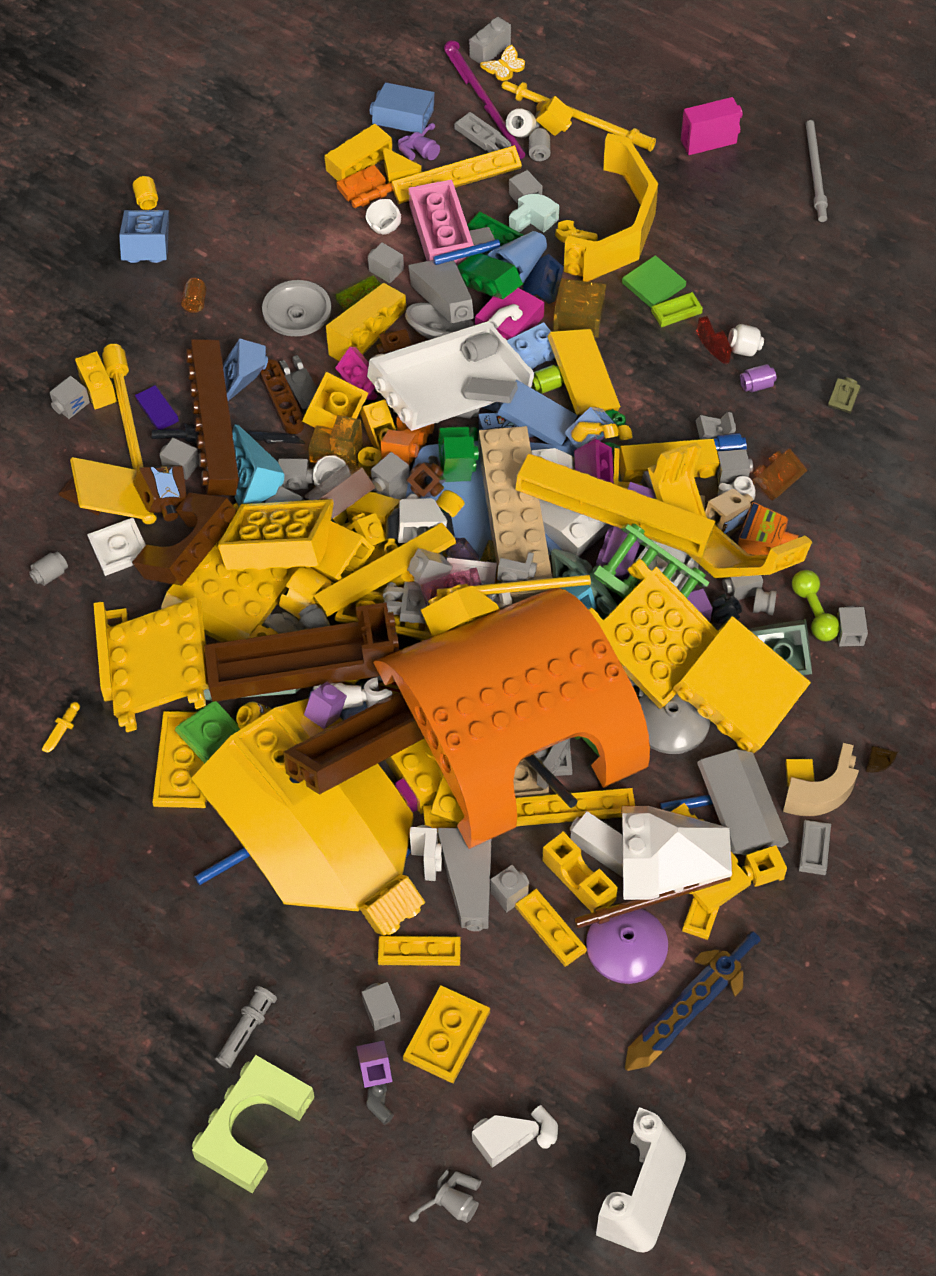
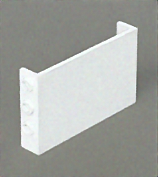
(431, 377)

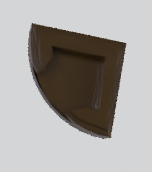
(880, 759)

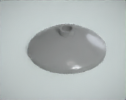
(296, 308)
(431, 322)
(674, 731)

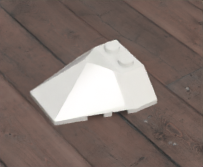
(670, 852)

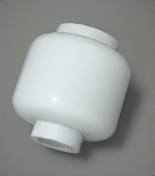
(518, 127)
(745, 340)

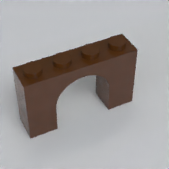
(176, 563)

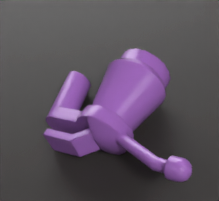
(424, 146)

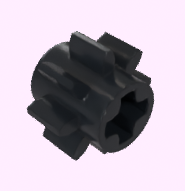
(725, 608)

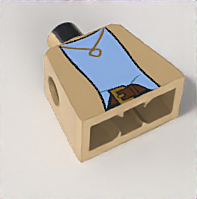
(729, 510)

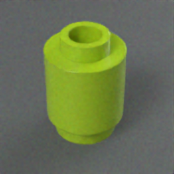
(547, 379)

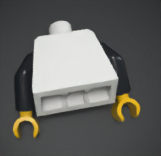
(414, 519)

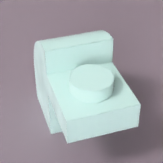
(534, 210)

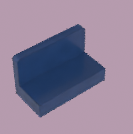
(544, 279)

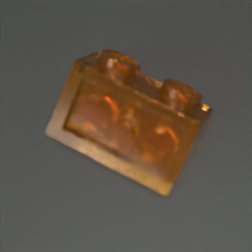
(779, 473)

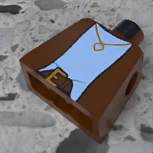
(161, 489)

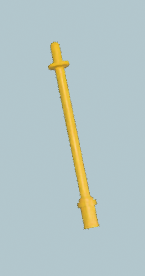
(636, 137)

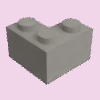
(391, 477)

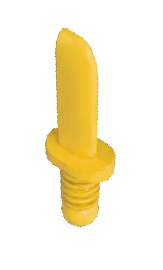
(61, 727)

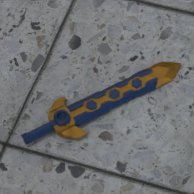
(722, 970)

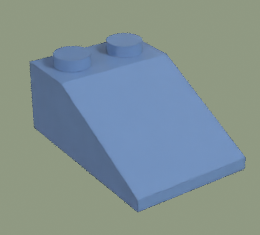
(144, 235)

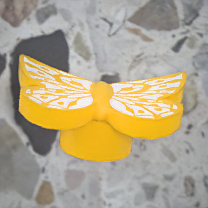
(506, 65)

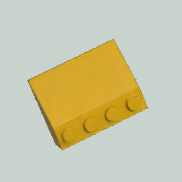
(277, 535)

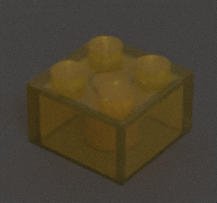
(579, 306)

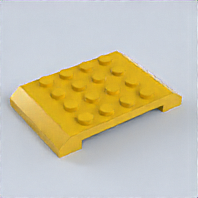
(231, 599)

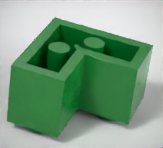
(457, 453)

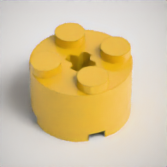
(302, 587)

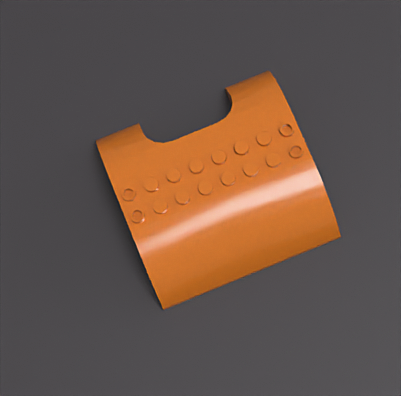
(511, 690)

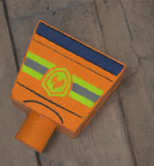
(764, 531)

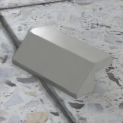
(742, 801)

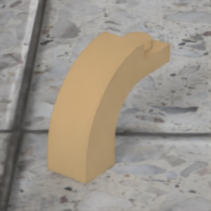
(821, 797)

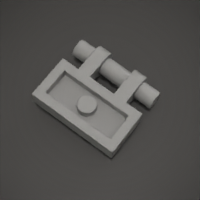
(411, 603)

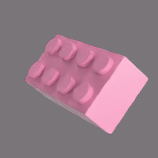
(439, 219)

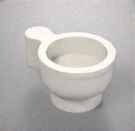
(742, 484)

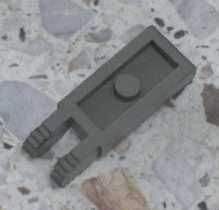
(299, 383)

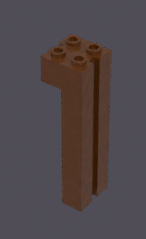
(302, 656)
(353, 745)

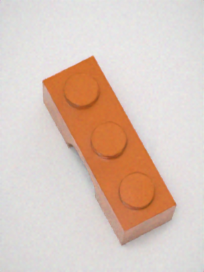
(404, 441)

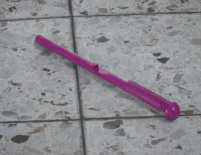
(451, 49)

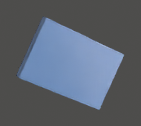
(540, 414)

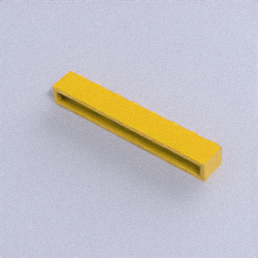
(614, 504)

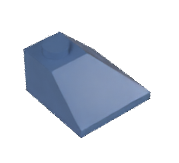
(243, 366)

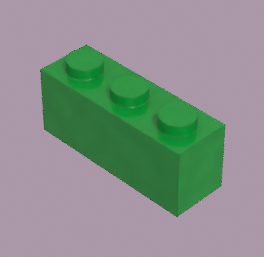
(490, 275)

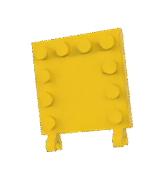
(656, 633)
(158, 660)

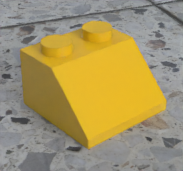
(456, 609)

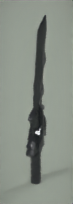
(191, 436)

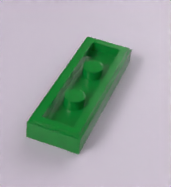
(499, 230)

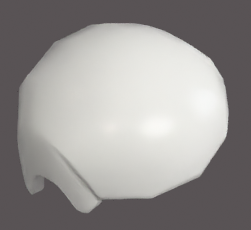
(383, 216)
(326, 467)

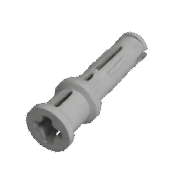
(252, 1015)

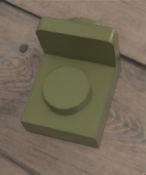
(844, 394)

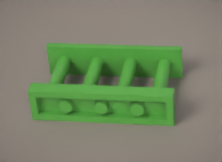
(607, 573)

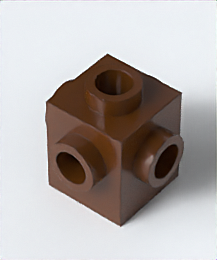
(418, 479)

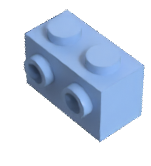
(533, 345)

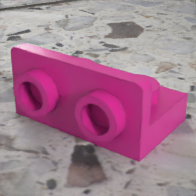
(354, 370)

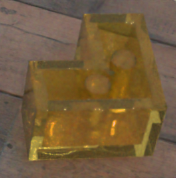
(341, 440)

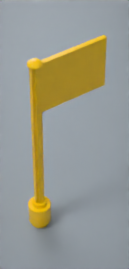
(109, 486)

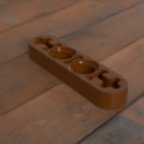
(279, 397)

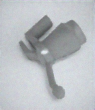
(457, 1203)

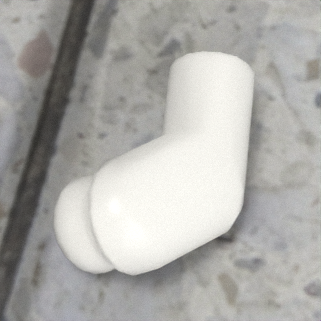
(511, 310)
(549, 1127)

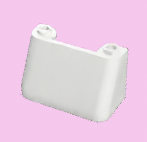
(638, 1218)

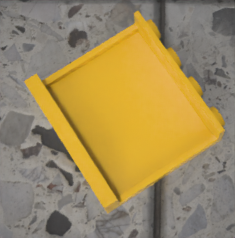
(742, 686)

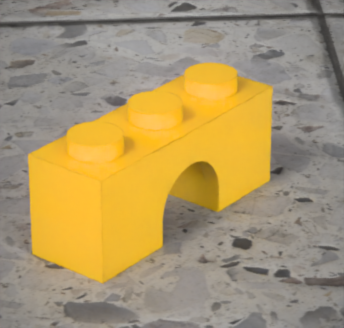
(566, 862)

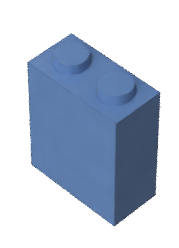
(402, 108)

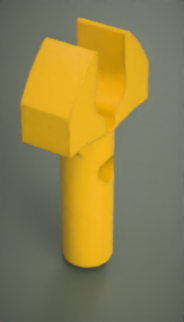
(567, 228)

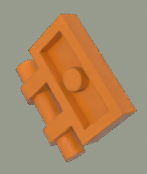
(364, 187)

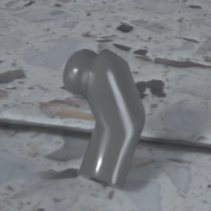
(376, 1101)

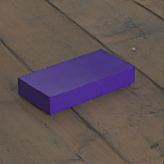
(156, 408)

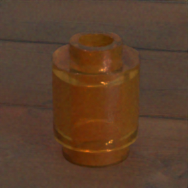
(194, 295)

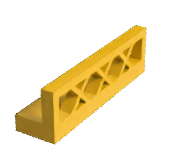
(101, 624)

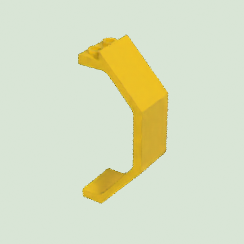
(600, 257)
(676, 486)

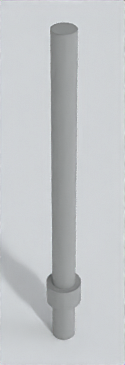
(820, 199)

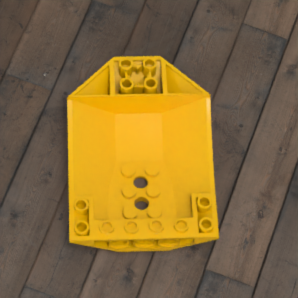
(308, 845)

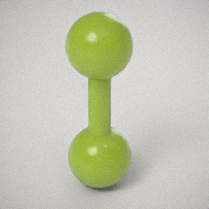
(825, 625)

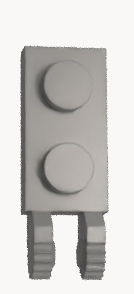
(481, 133)

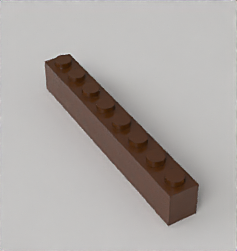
(212, 418)

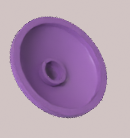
(628, 959)

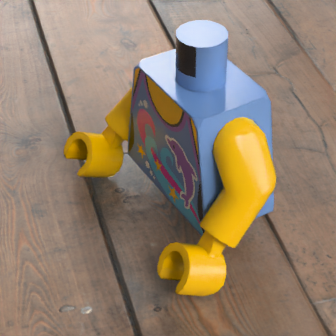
(594, 425)

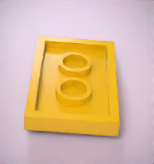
(446, 1034)

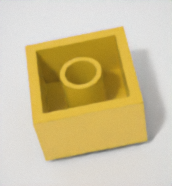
(333, 399)

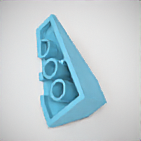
(257, 470)

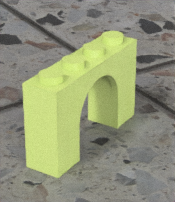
(258, 1085)

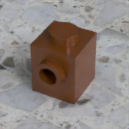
(393, 341)

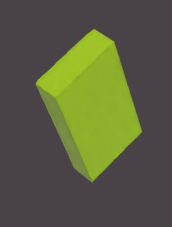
(676, 309)

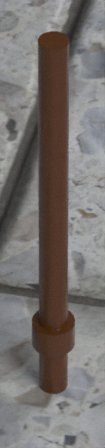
(603, 914)

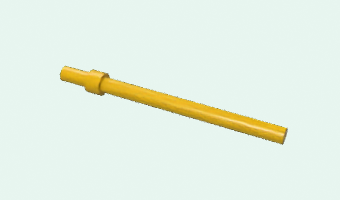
(527, 585)

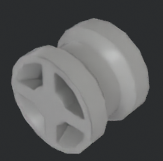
(764, 601)

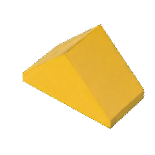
(398, 166)

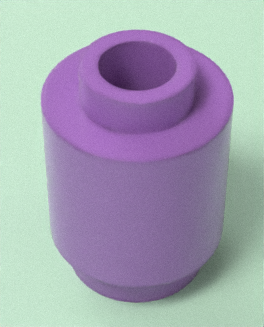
(758, 378)

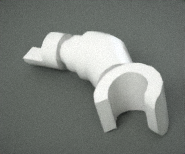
(357, 695)

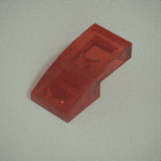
(714, 342)

